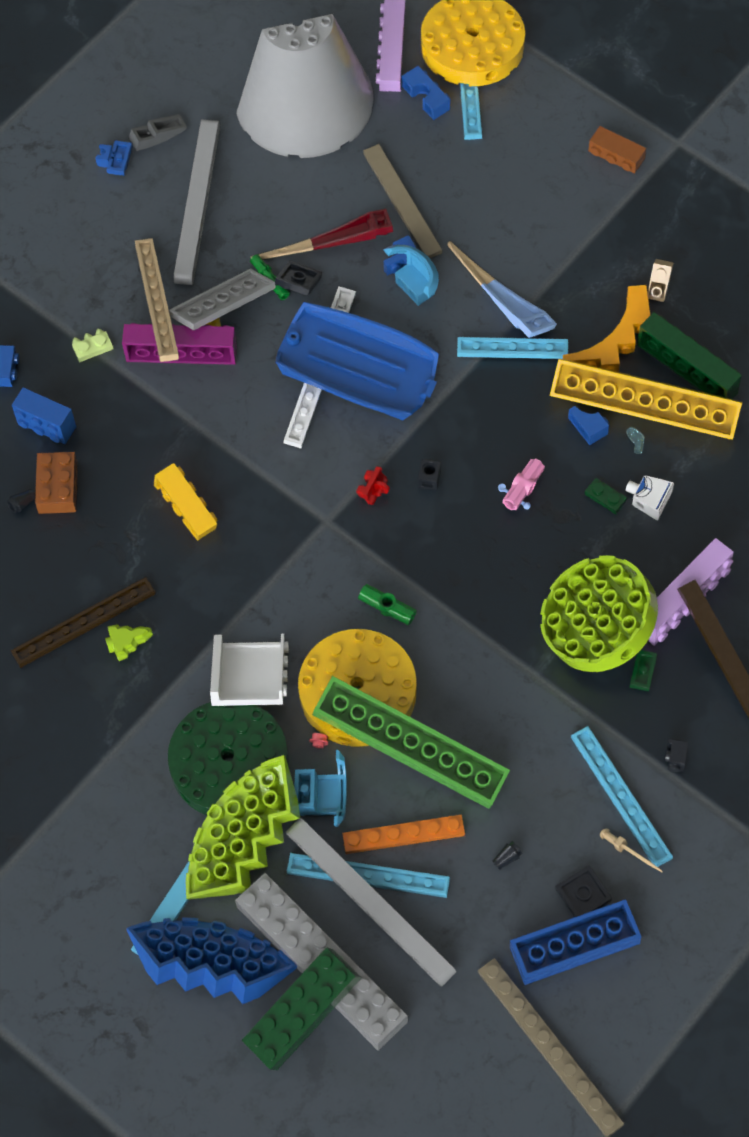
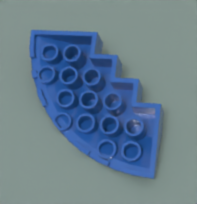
(209, 956)

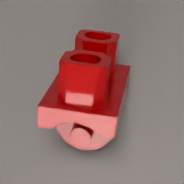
(375, 487)

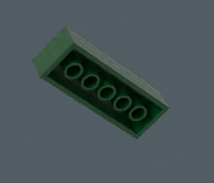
(687, 358)
(301, 1009)

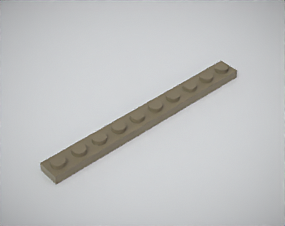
(551, 1048)

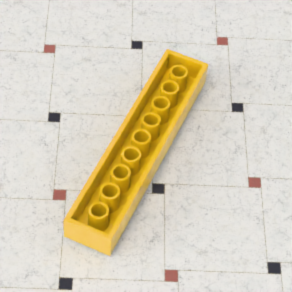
(646, 398)

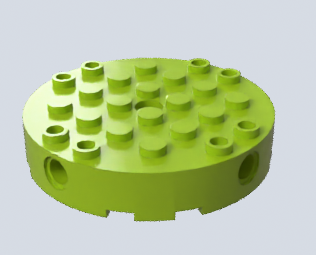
(599, 613)

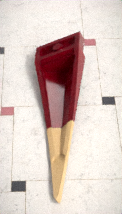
(357, 230)

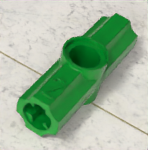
(397, 610)

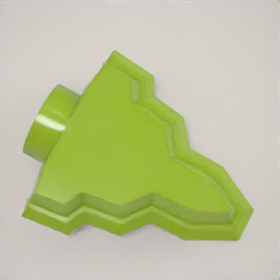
(126, 639)

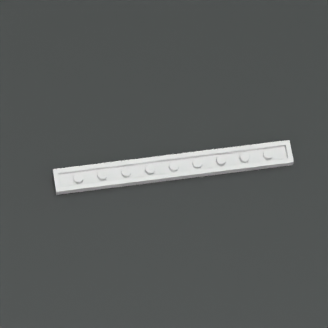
(309, 394)

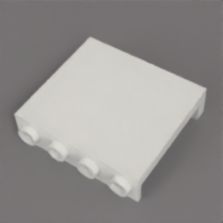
(248, 673)

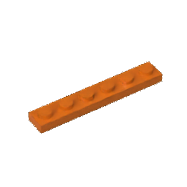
(403, 834)

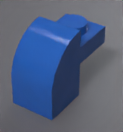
(398, 261)

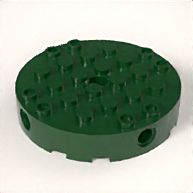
(217, 733)

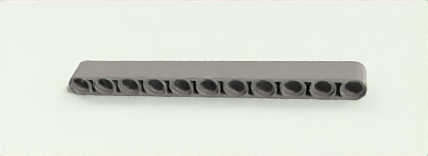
(196, 202)
(371, 902)

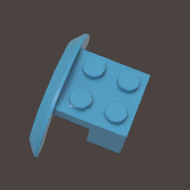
(417, 278)
(323, 792)

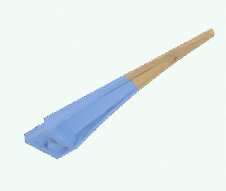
(518, 310)

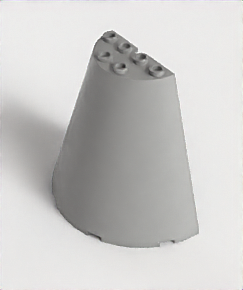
(305, 90)

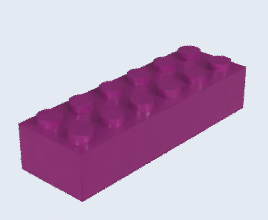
(198, 346)

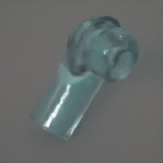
(637, 438)

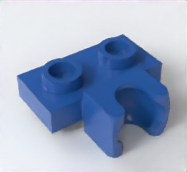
(114, 158)

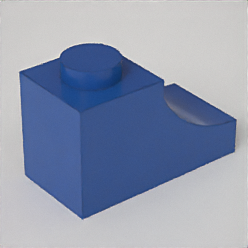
(590, 426)

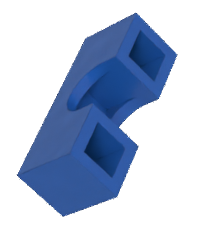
(418, 82)

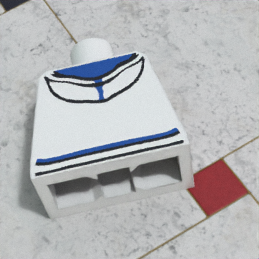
(651, 495)

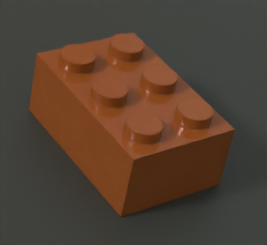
(56, 482)

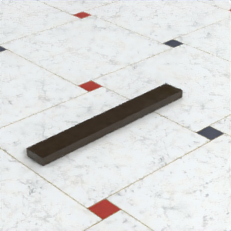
(83, 622)
(717, 641)

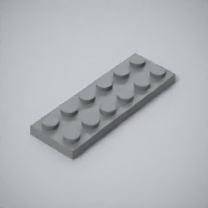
(222, 299)

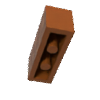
(617, 149)

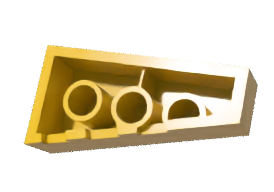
(185, 501)

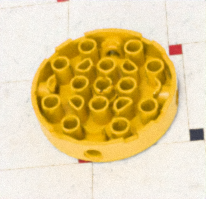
(472, 40)
(361, 660)

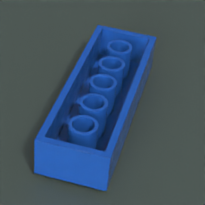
(575, 942)

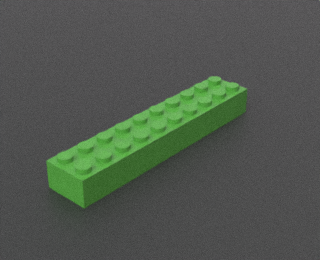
(410, 742)

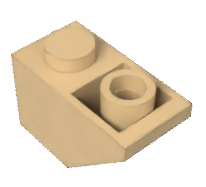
(660, 280)

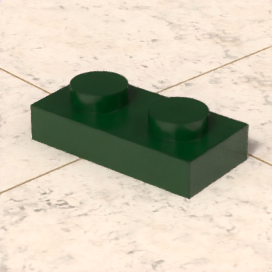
(605, 495)
(643, 670)

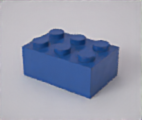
(44, 416)

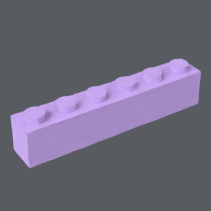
(391, 46)

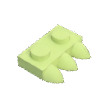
(92, 345)

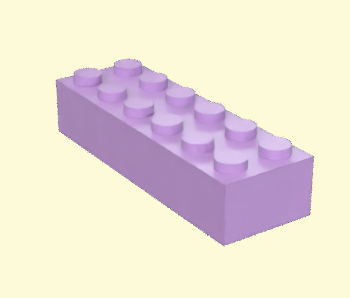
(706, 570)

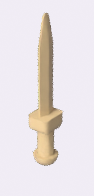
(621, 844)

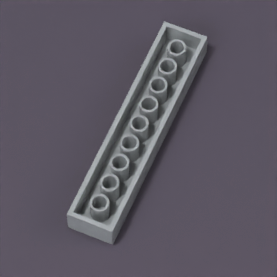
(303, 942)

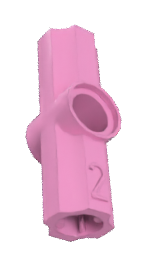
(523, 484)

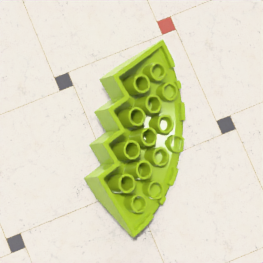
(240, 830)

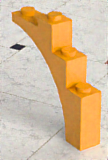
(622, 339)

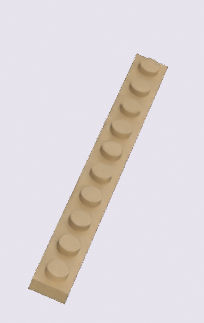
(156, 300)

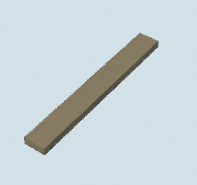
(402, 201)

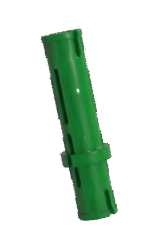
(265, 270)

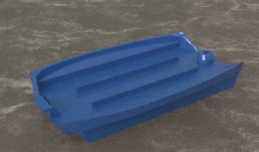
(358, 360)

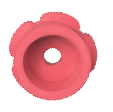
(319, 740)

